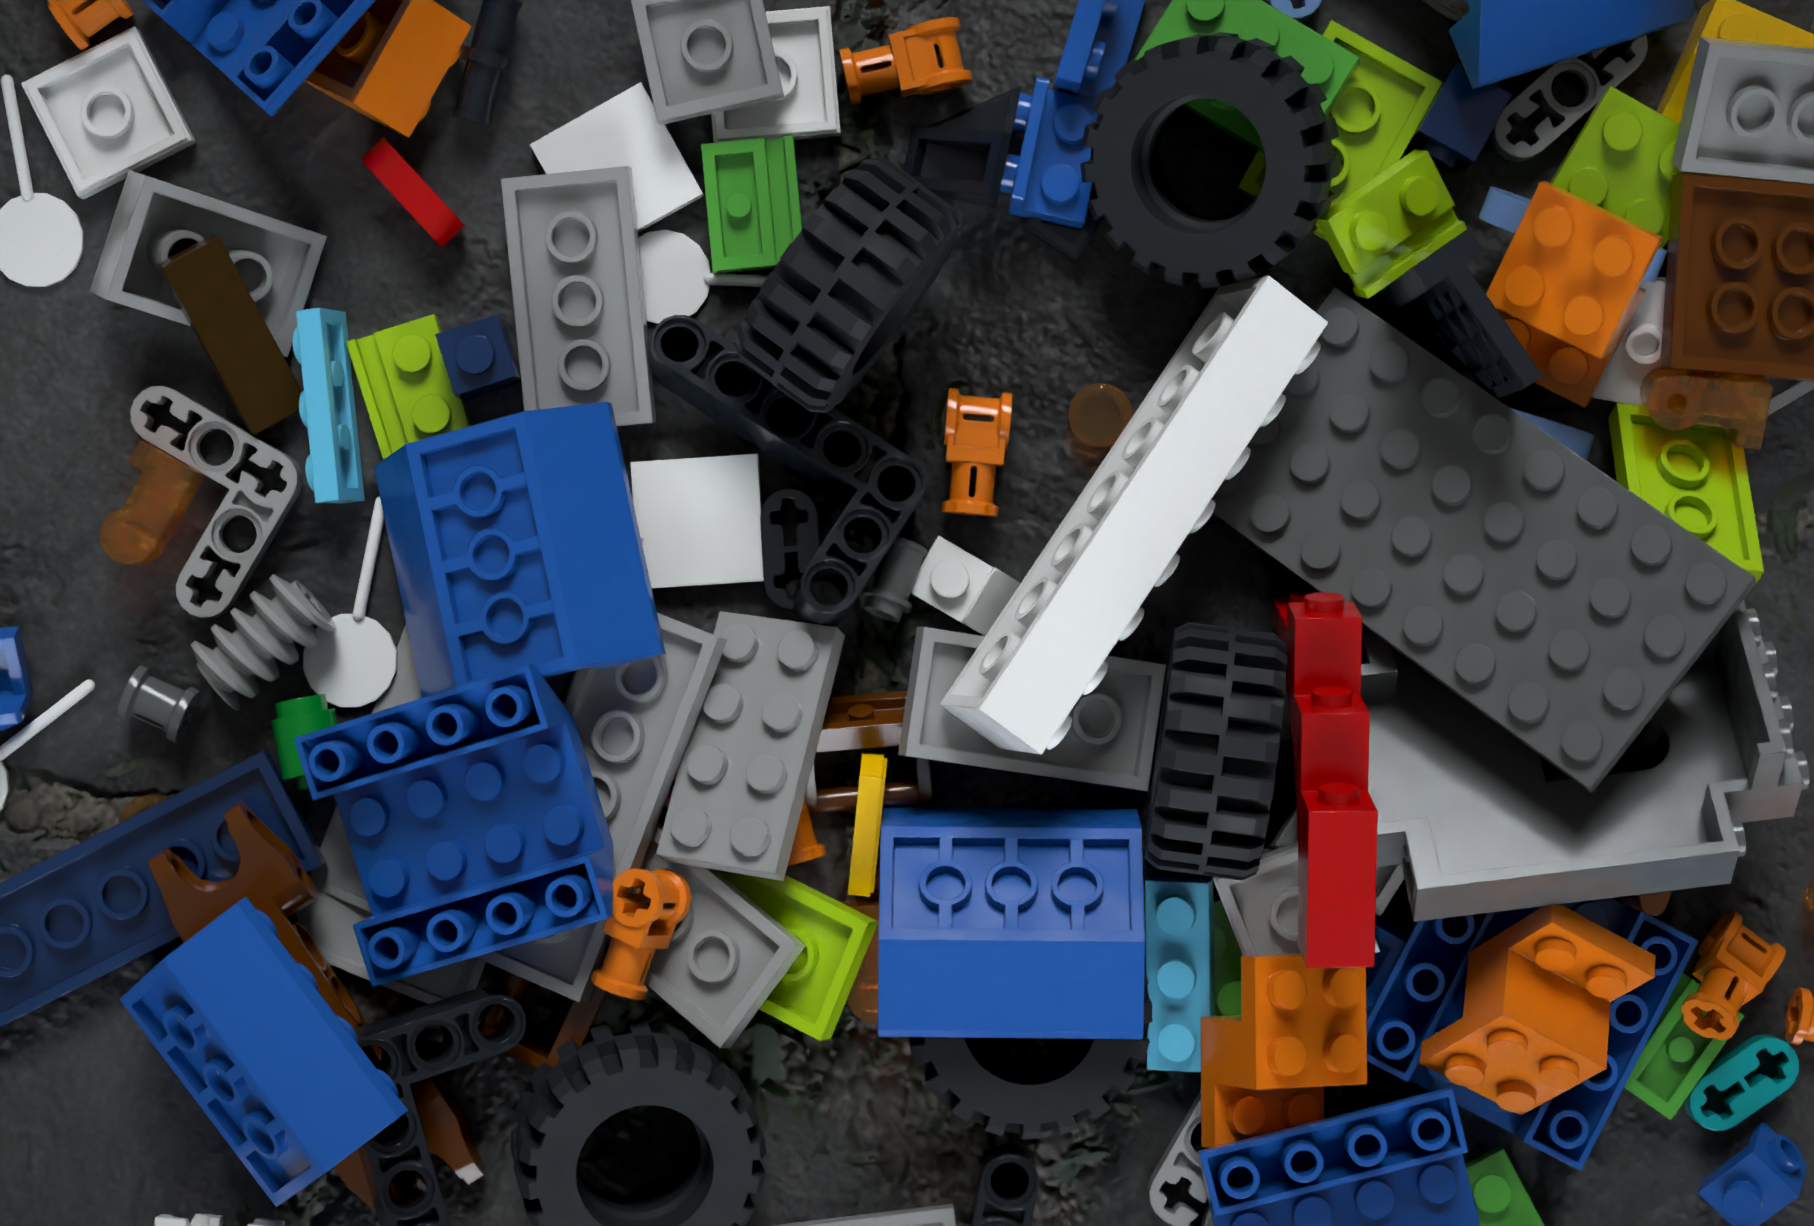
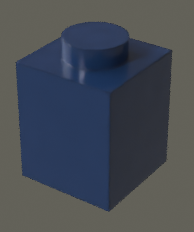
(1459, 120)
(479, 357)

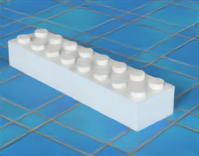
(1135, 516)

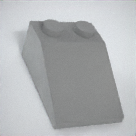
(164, 219)

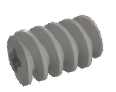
(260, 639)

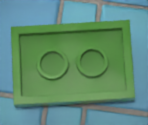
(1251, 19)

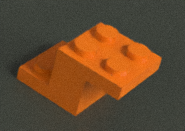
(1571, 287)
(1537, 1009)
(1290, 1041)

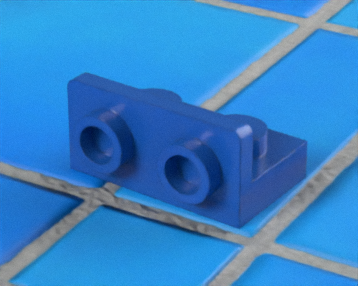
(1097, 45)
(1048, 172)

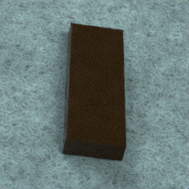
(232, 333)

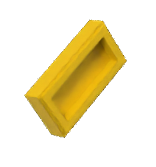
(867, 824)

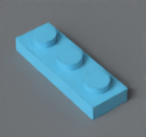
(328, 406)
(1178, 968)

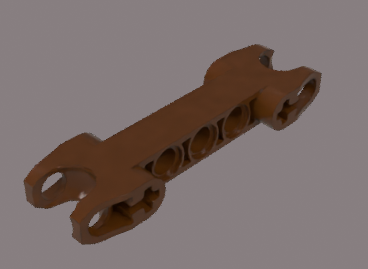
(281, 888)

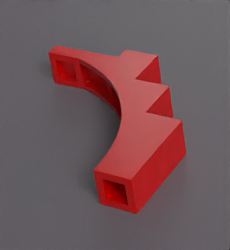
(1330, 778)

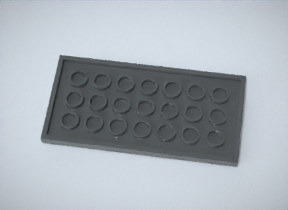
(1479, 544)

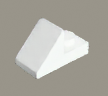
(963, 586)

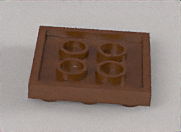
(1740, 278)

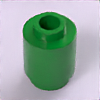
(296, 719)

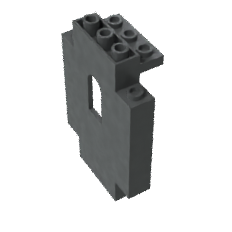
(1489, 833)

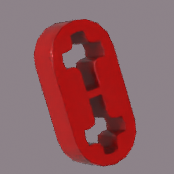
(412, 192)

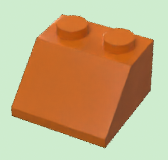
(393, 61)

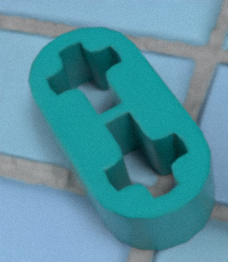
(1750, 1094)

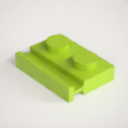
(1391, 223)
(406, 384)

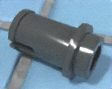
(895, 580)

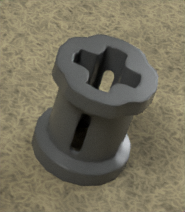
(158, 703)

